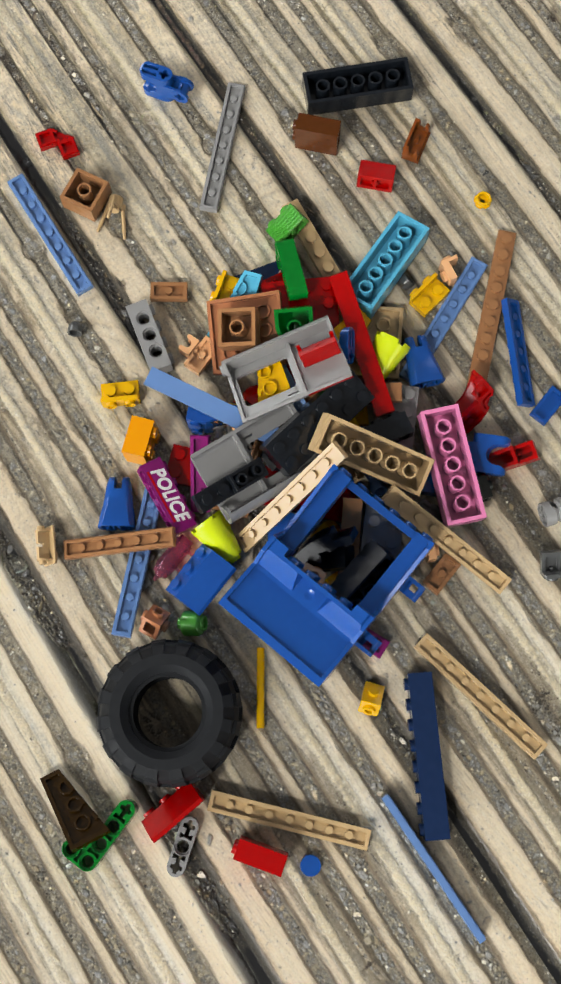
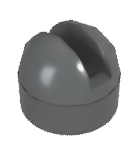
(406, 281)
(75, 329)

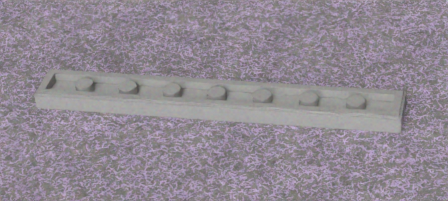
(222, 148)

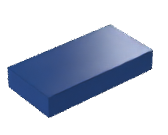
(547, 406)

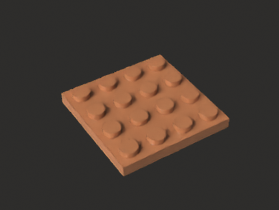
(264, 302)

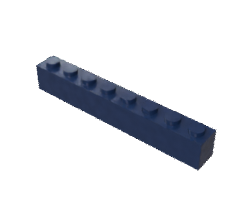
(427, 754)

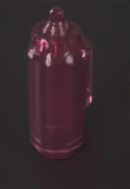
(172, 558)

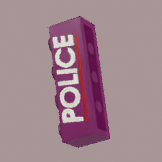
(166, 496)

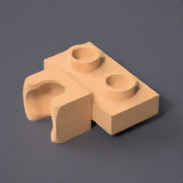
(197, 353)

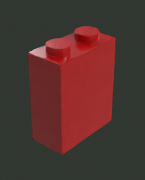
(259, 855)

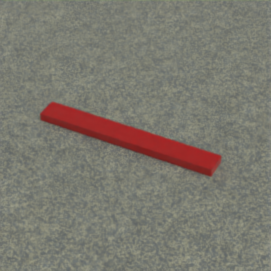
(364, 349)

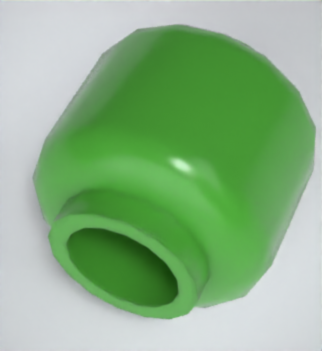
(192, 624)

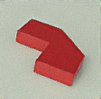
(51, 138)

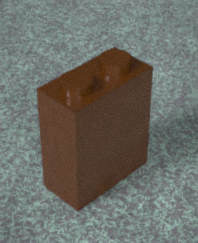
(316, 133)

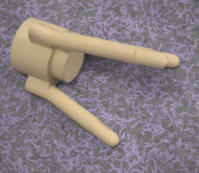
(114, 205)

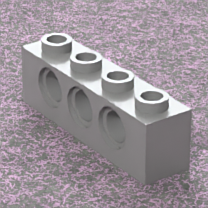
(138, 312)

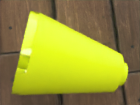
(388, 352)
(219, 537)

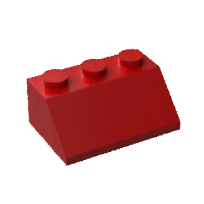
(171, 811)

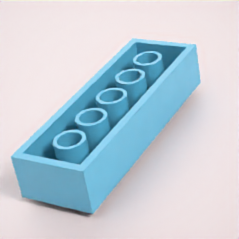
(387, 261)

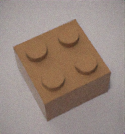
(85, 194)
(238, 328)

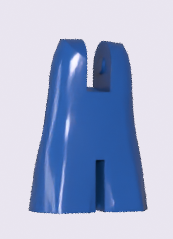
(422, 364)
(117, 507)

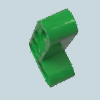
(291, 269)
(93, 849)

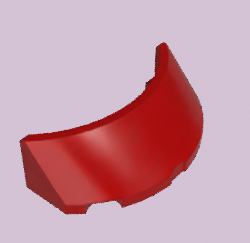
(474, 401)

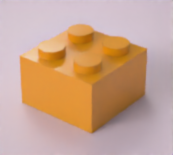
(140, 440)

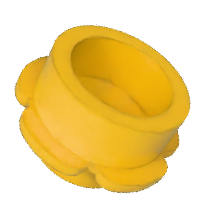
(482, 196)

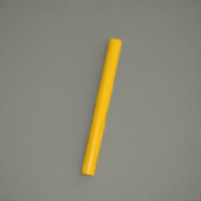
(260, 687)

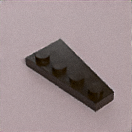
(73, 813)

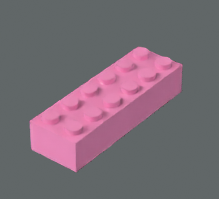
(453, 466)

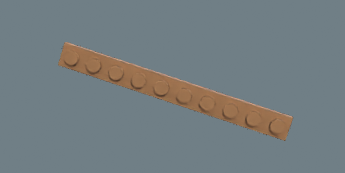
(492, 304)

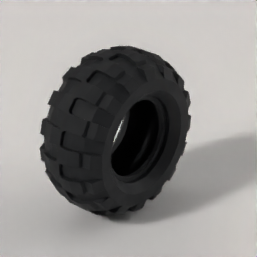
(120, 703)

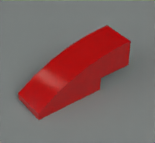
(515, 456)

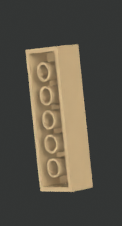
(373, 454)

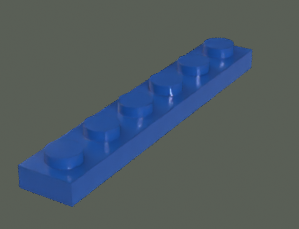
(517, 353)

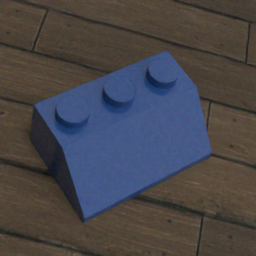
(201, 579)

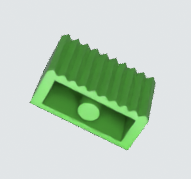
(287, 224)

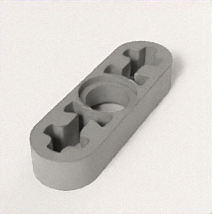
(183, 863)

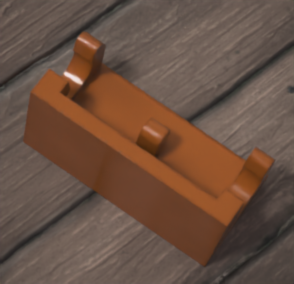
(416, 141)

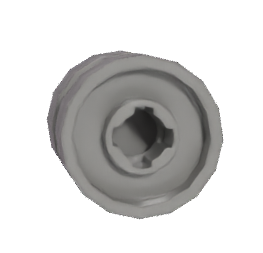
(550, 512)

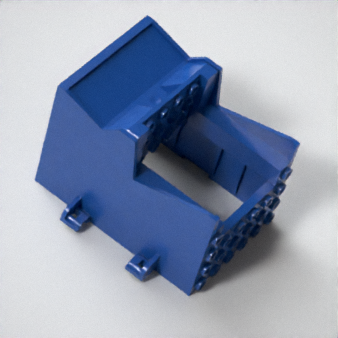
(298, 612)

